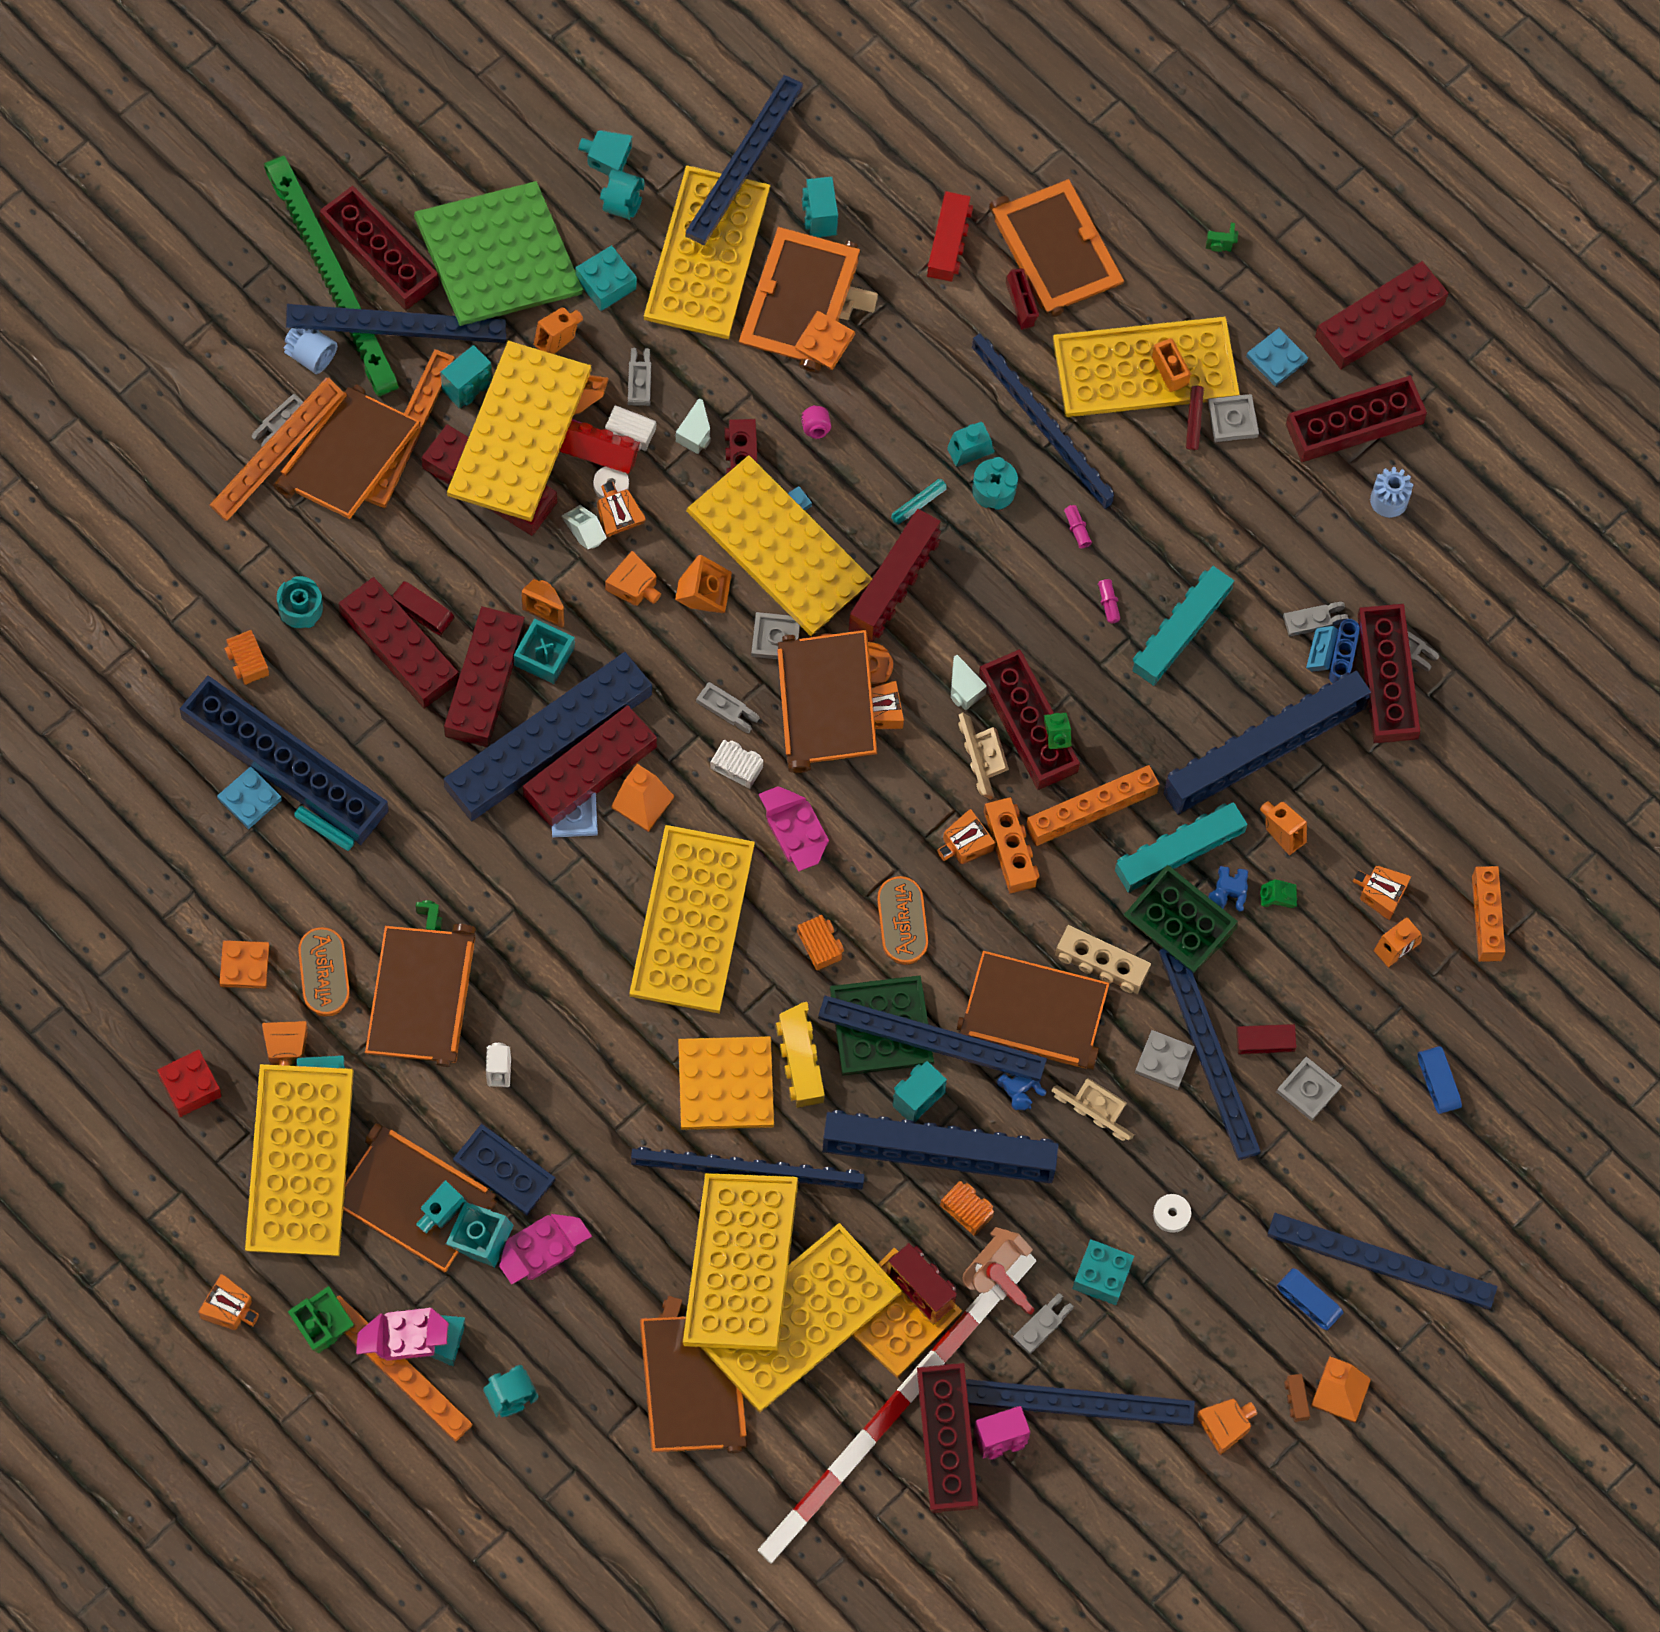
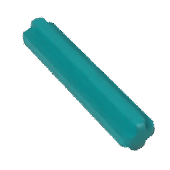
(918, 501)
(324, 828)

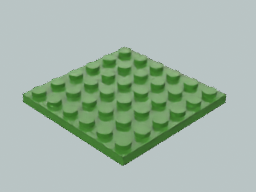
(498, 253)

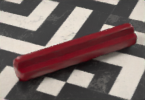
(1194, 417)

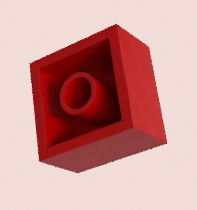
(189, 1083)

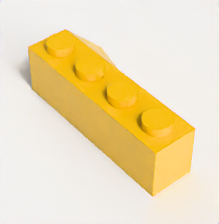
(801, 1056)

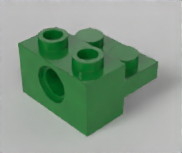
(312, 1324)

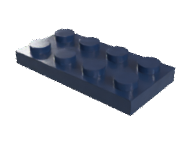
(504, 1169)

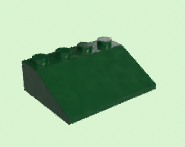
(1181, 919)

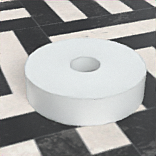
(607, 475)
(1172, 1223)

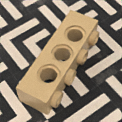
(1096, 948)

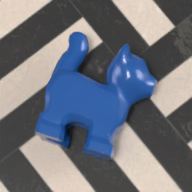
(1230, 886)
(1016, 1087)

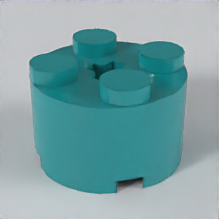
(622, 194)
(995, 483)
(291, 610)
(510, 1391)

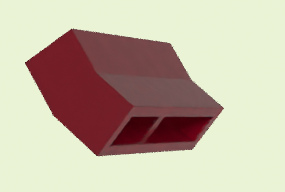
(1022, 298)
(1266, 1039)

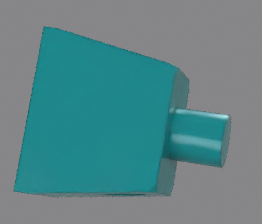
(607, 151)
(972, 444)
(445, 1198)
(448, 1352)

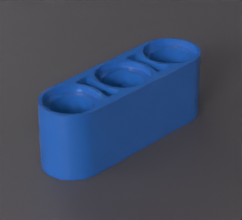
(1347, 643)
(1439, 1080)
(1309, 1299)

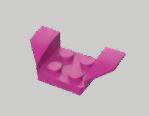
(794, 827)
(542, 1246)
(403, 1334)

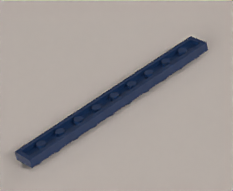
(743, 160)
(393, 323)
(1047, 426)
(932, 1038)
(1211, 1057)
(714, 1164)
(1382, 1261)
(1080, 1402)

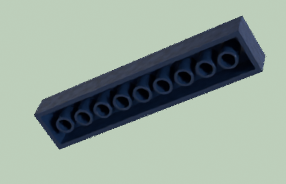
(546, 736)
(1266, 742)
(284, 760)
(940, 1147)

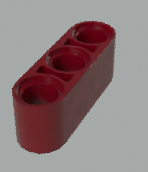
(423, 608)

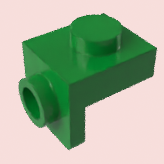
(1222, 241)
(1058, 730)
(1279, 893)
(431, 909)

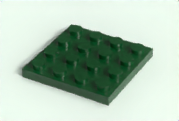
(870, 1053)

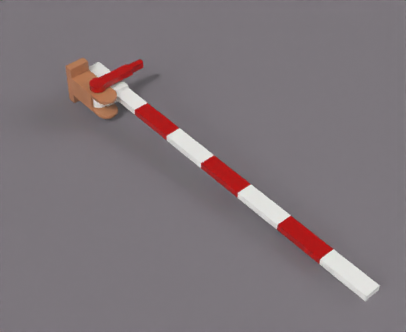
(995, 1277)

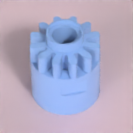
(310, 348)
(1391, 493)

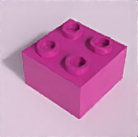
(1001, 1433)

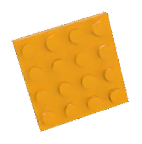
(725, 1083)
(901, 1330)

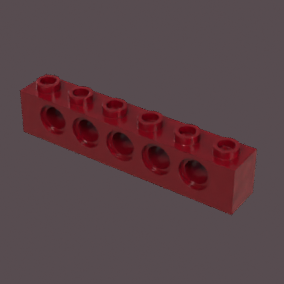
(740, 431)

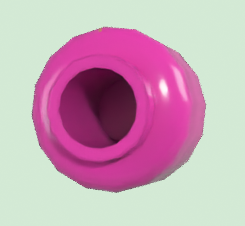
(816, 421)

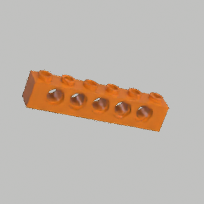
(1092, 805)

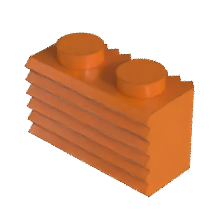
(1171, 365)
(247, 657)
(819, 942)
(967, 1207)

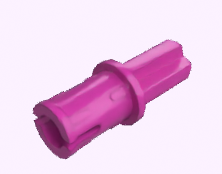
(1077, 526)
(1109, 601)

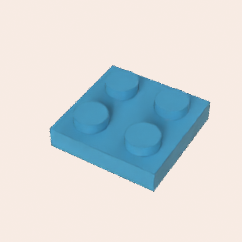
(1277, 357)
(249, 797)

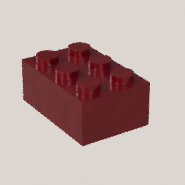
(921, 1283)

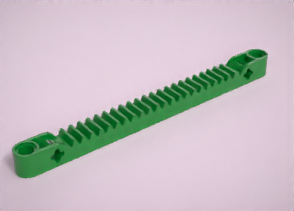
(281, 175)

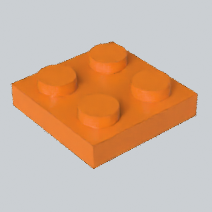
(824, 340)
(244, 964)

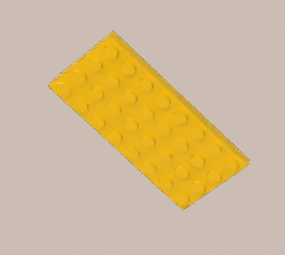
(703, 284)
(1116, 373)
(519, 431)
(779, 545)
(692, 919)
(299, 1160)
(741, 1262)
(826, 1300)

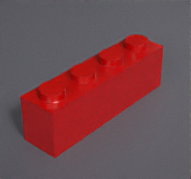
(948, 236)
(600, 446)

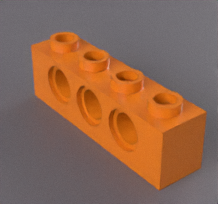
(1015, 878)
(1488, 913)

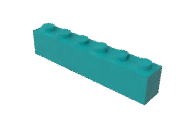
(1183, 625)
(1180, 847)

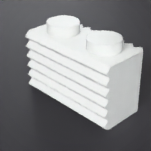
(627, 423)
(737, 763)
(498, 1065)

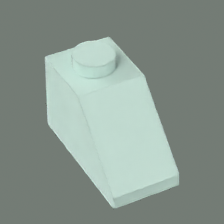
(695, 429)
(584, 527)
(965, 685)

